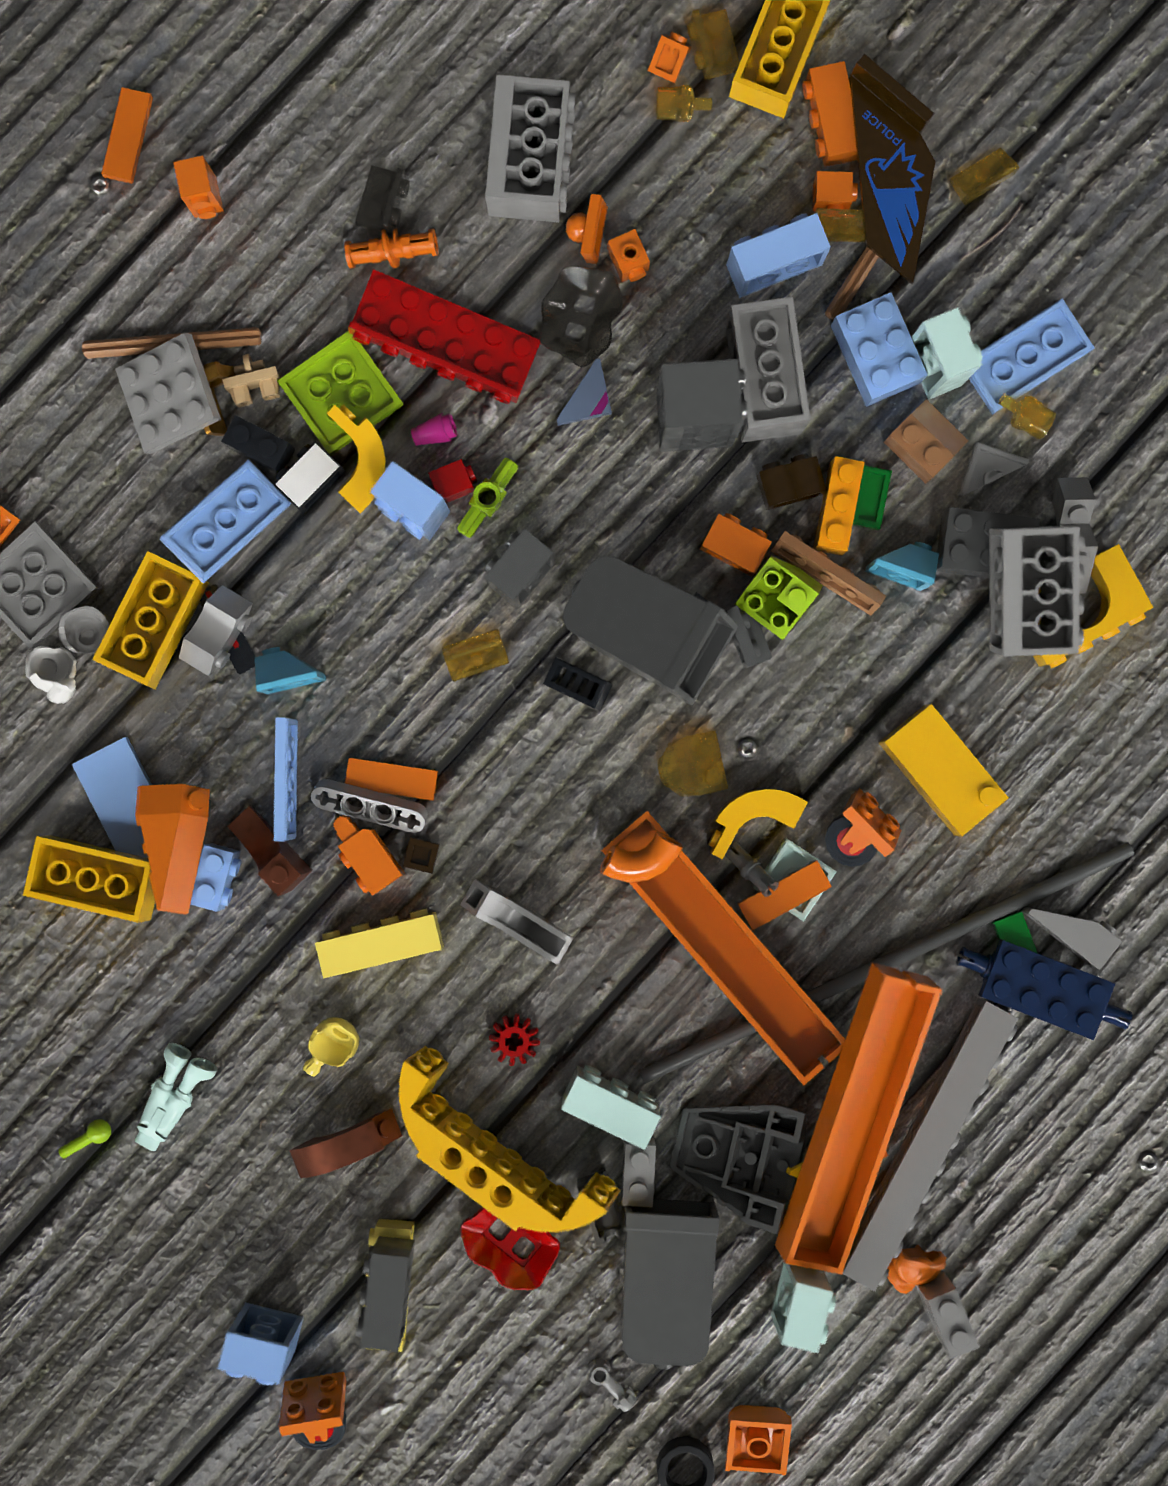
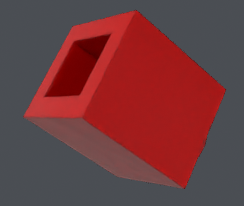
(453, 480)

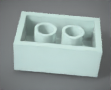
(946, 352)
(611, 1106)
(802, 1307)

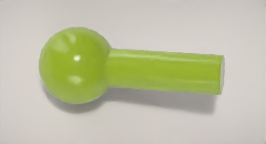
(97, 1132)

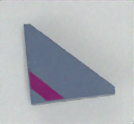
(589, 398)

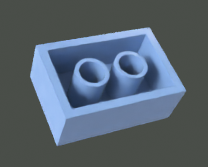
(777, 254)
(878, 349)
(411, 501)
(260, 1344)

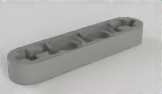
(370, 801)

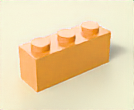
(838, 505)

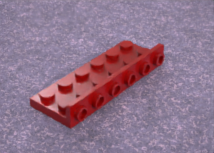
(443, 337)

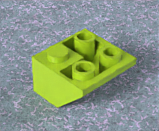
(779, 596)

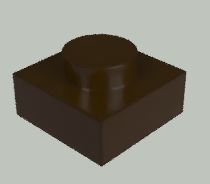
(421, 855)

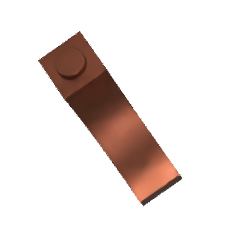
(276, 861)

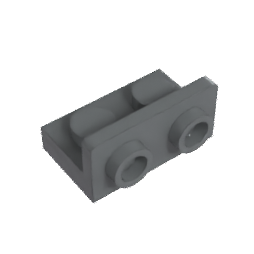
(749, 638)

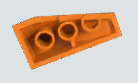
(173, 834)

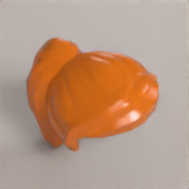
(915, 1268)

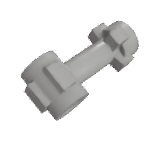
(600, 1376)

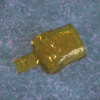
(679, 103)
(1029, 415)

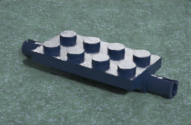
(1045, 989)

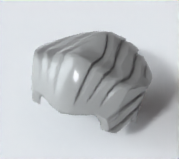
(83, 629)

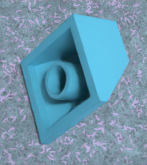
(909, 566)
(283, 671)

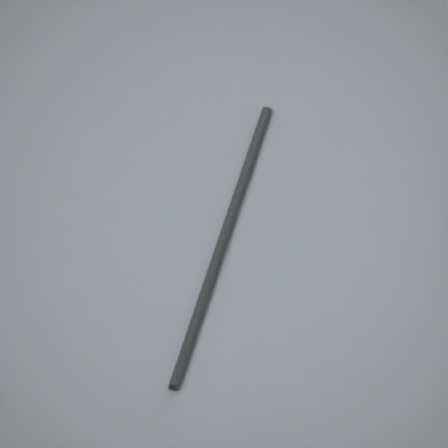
(901, 955)

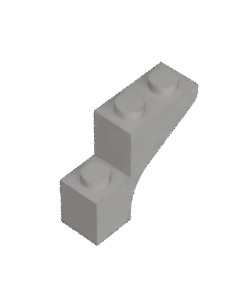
(1074, 507)
(516, 921)

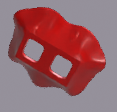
(499, 1257)

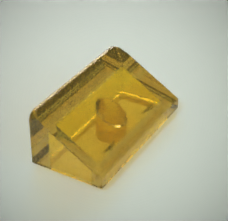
(984, 175)
(842, 224)
(475, 655)

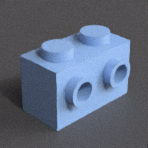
(215, 876)

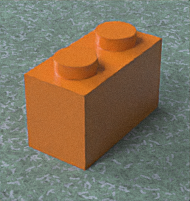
(198, 187)
(736, 544)

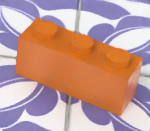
(831, 113)

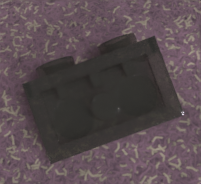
(382, 199)

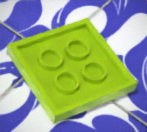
(339, 376)

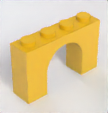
(1121, 601)

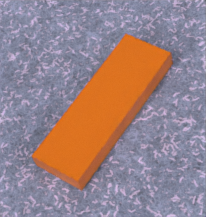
(127, 135)
(392, 778)
(791, 892)

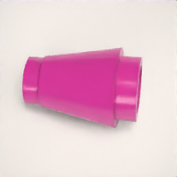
(435, 430)

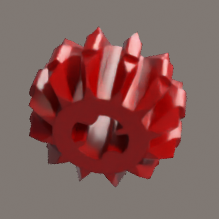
(522, 1046)

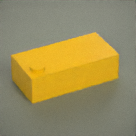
(778, 53)
(150, 620)
(943, 770)
(90, 878)

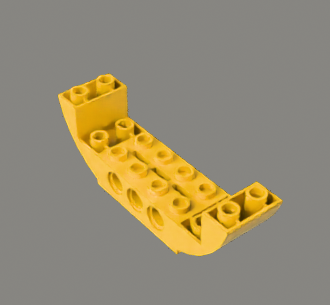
(482, 1165)

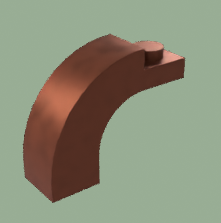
(346, 1146)

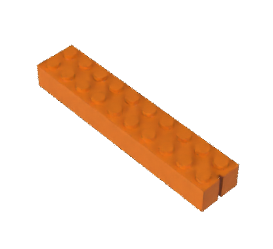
(735, 958)
(857, 1118)

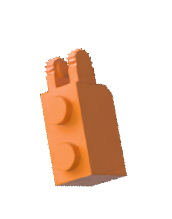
(367, 856)

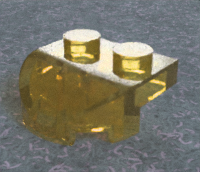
(693, 765)

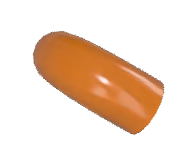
(644, 863)

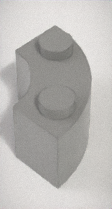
(216, 631)

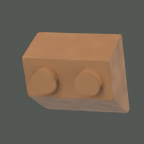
(926, 441)

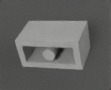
(638, 1174)

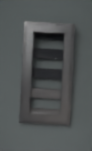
(600, 695)

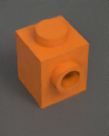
(834, 190)
(628, 256)

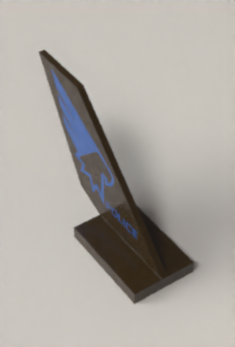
(892, 165)

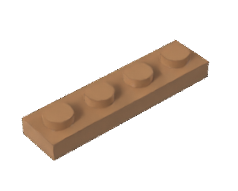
(828, 573)

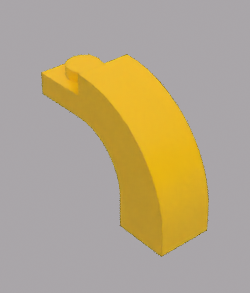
(370, 458)
(752, 804)

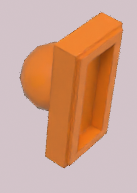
(589, 228)

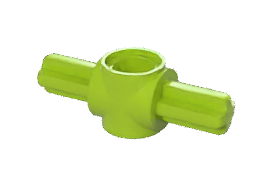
(496, 484)

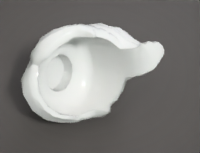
(52, 672)

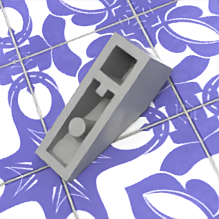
(1085, 938)

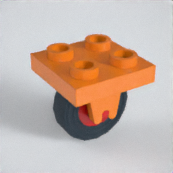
(861, 831)
(314, 1410)

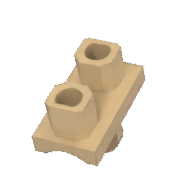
(240, 385)

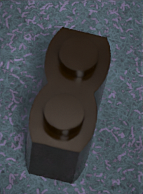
(791, 482)

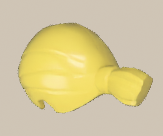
(331, 1044)

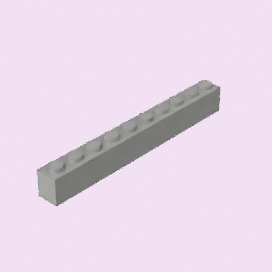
(928, 1143)

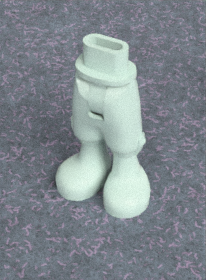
(167, 1105)

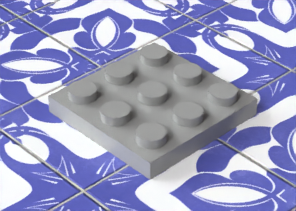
(168, 393)
(39, 585)

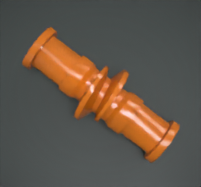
(391, 248)

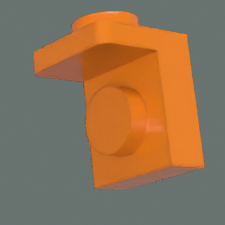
(669, 56)

